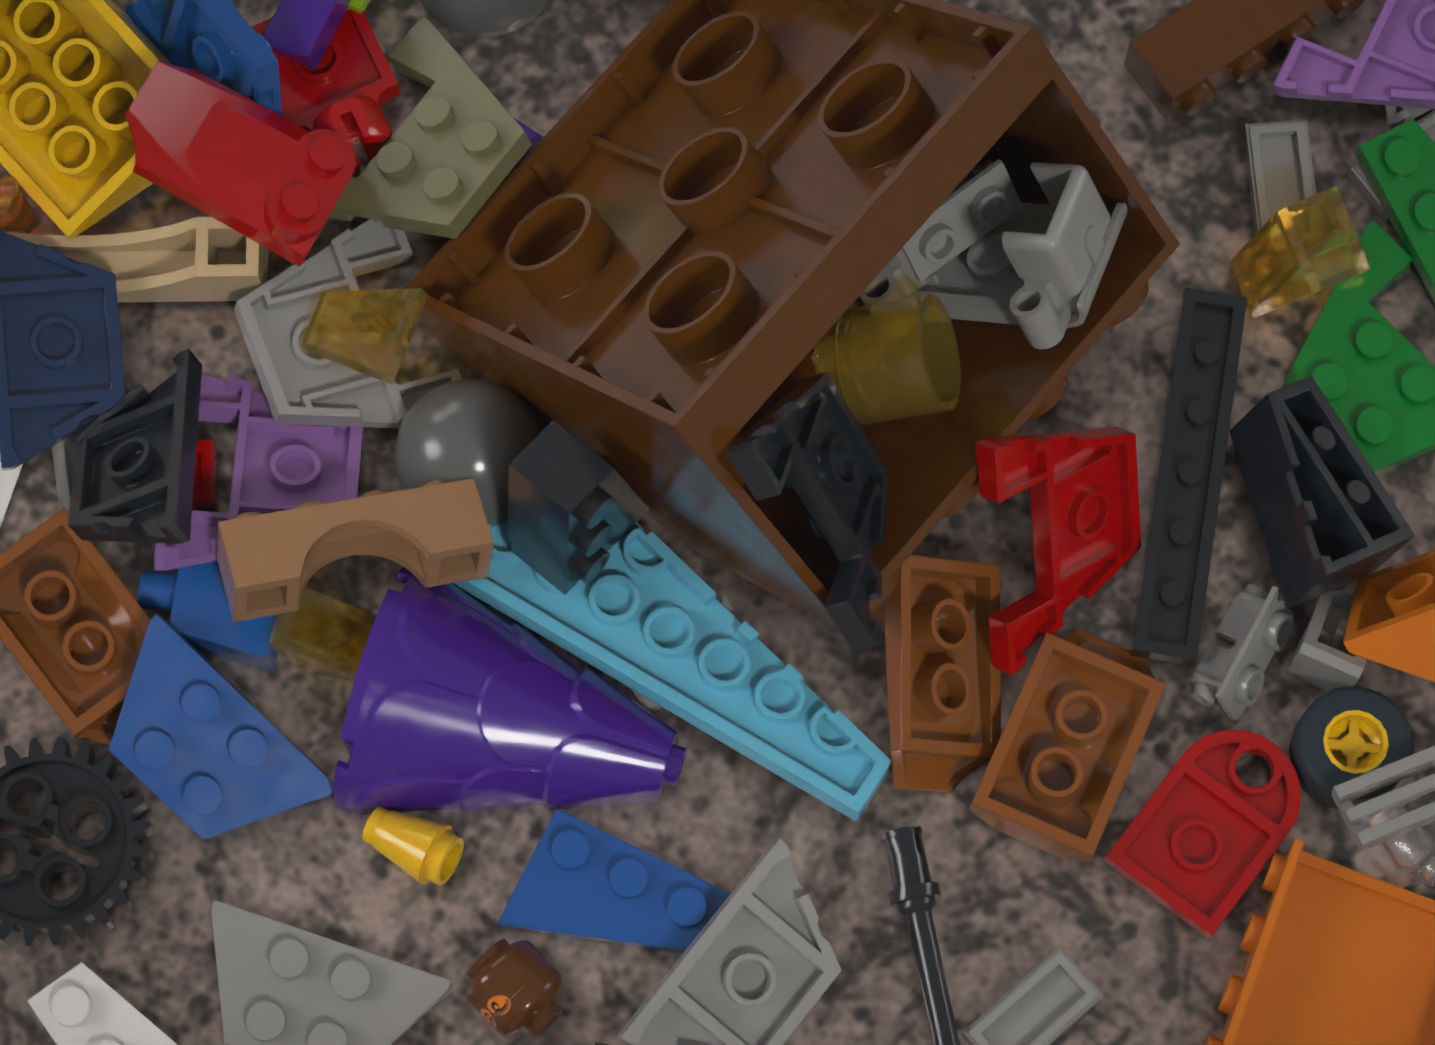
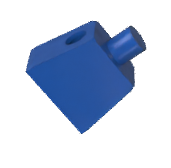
(204, 616)

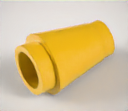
(415, 844)

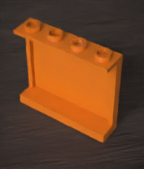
(1333, 961)

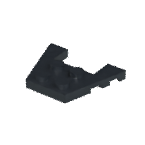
(824, 454)

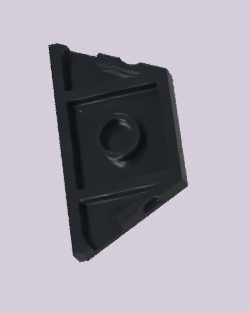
(140, 463)

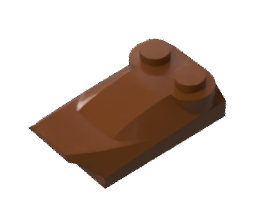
(71, 626)
(941, 671)
(1068, 745)

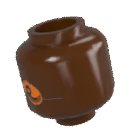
(515, 988)

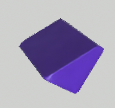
(304, 29)

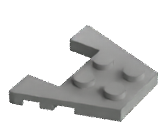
(304, 385)

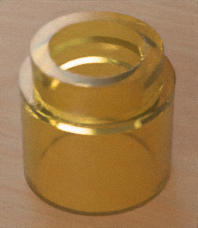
(893, 359)

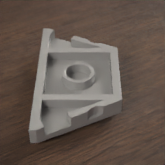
(747, 970)
(309, 989)

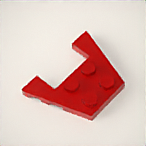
(1081, 523)

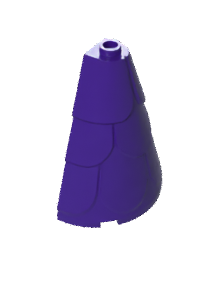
(488, 718)

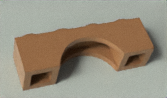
(428, 529)

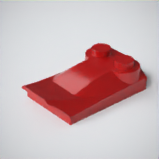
(238, 159)

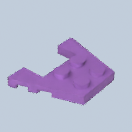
(1391, 69)
(272, 469)

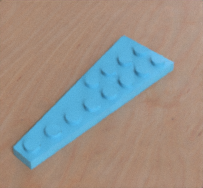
(677, 645)

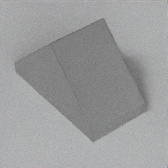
(1321, 654)

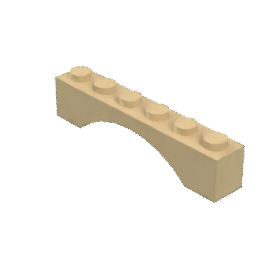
(172, 262)

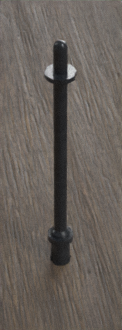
(915, 898)

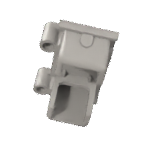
(1029, 269)

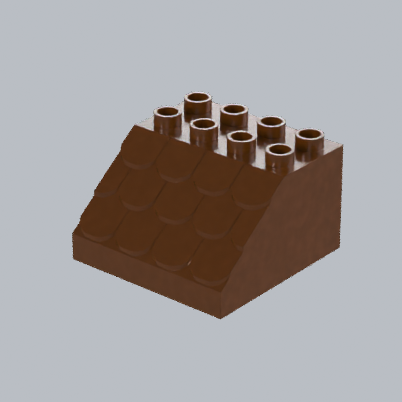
(723, 211)

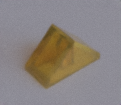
(365, 329)
(323, 636)

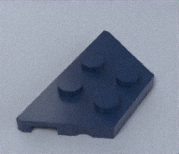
(55, 348)

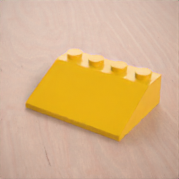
(64, 103)

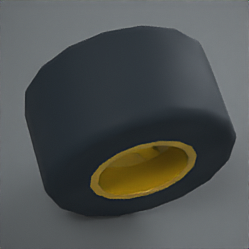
(1359, 726)

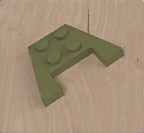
(444, 152)

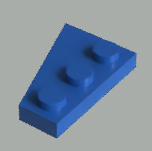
(607, 891)

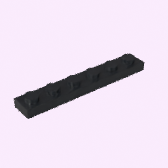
(1189, 477)

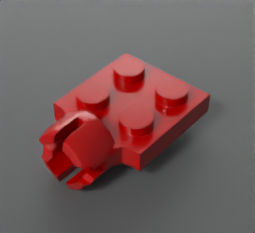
(345, 88)

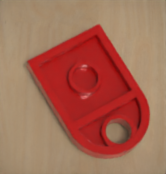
(1207, 831)

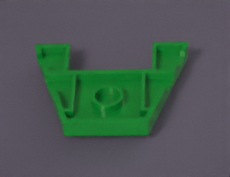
(1368, 367)

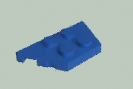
(214, 42)
(206, 742)

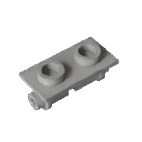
(965, 216)
(1236, 676)

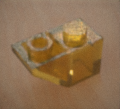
(1299, 253)

